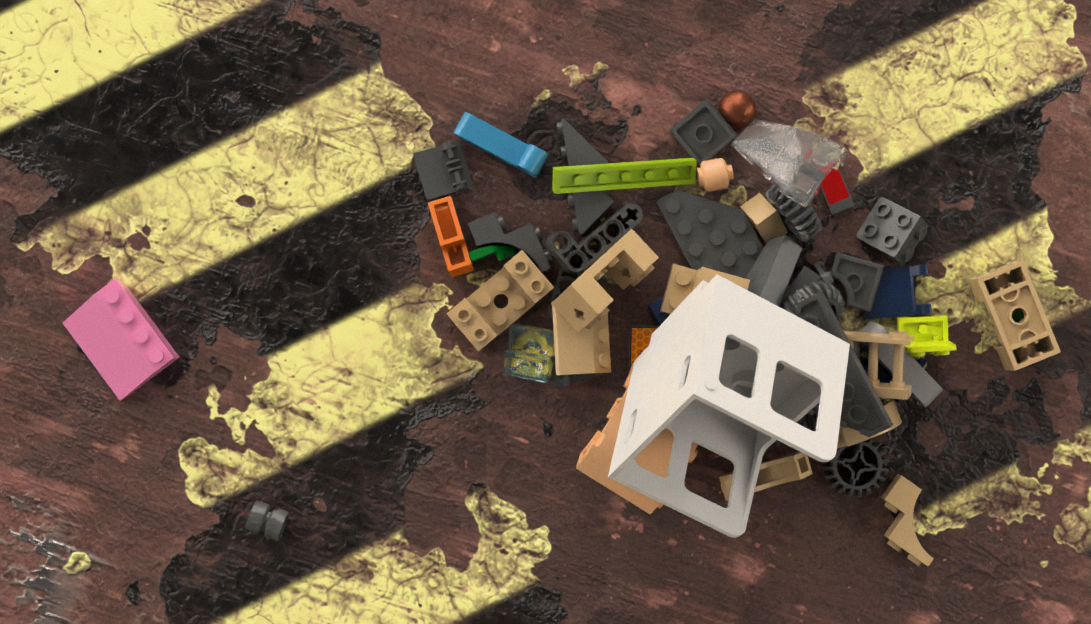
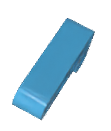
(501, 145)

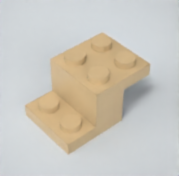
(685, 280)

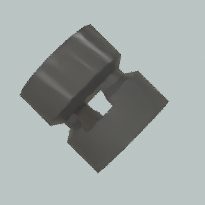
(266, 520)

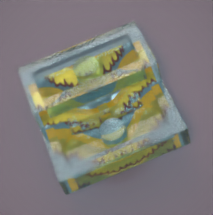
(529, 353)

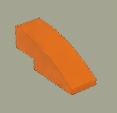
(450, 236)

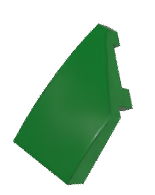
(501, 252)

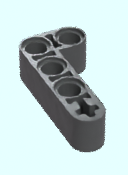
(598, 235)

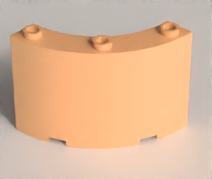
(655, 457)

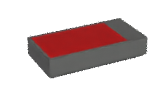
(836, 192)

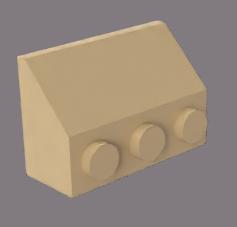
(582, 351)

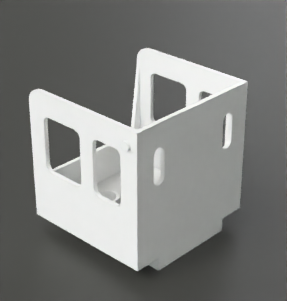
(733, 381)

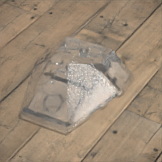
(790, 157)

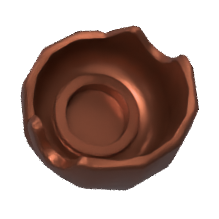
(737, 109)

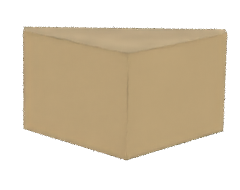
(764, 217)

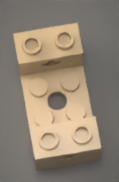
(1003, 292)
(586, 300)
(479, 316)

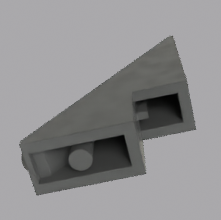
(590, 204)

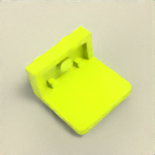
(929, 334)

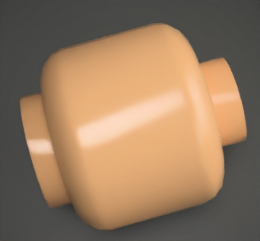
(714, 174)

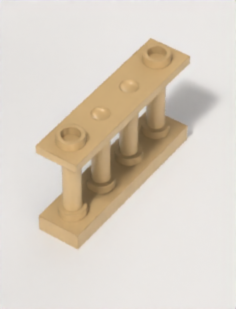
(896, 388)

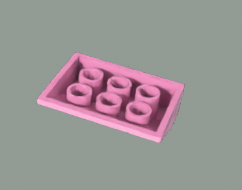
(120, 338)

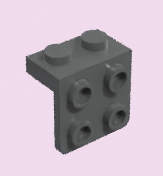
(893, 230)

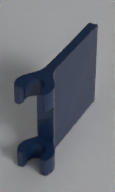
(897, 294)

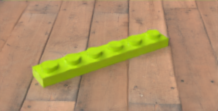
(624, 175)

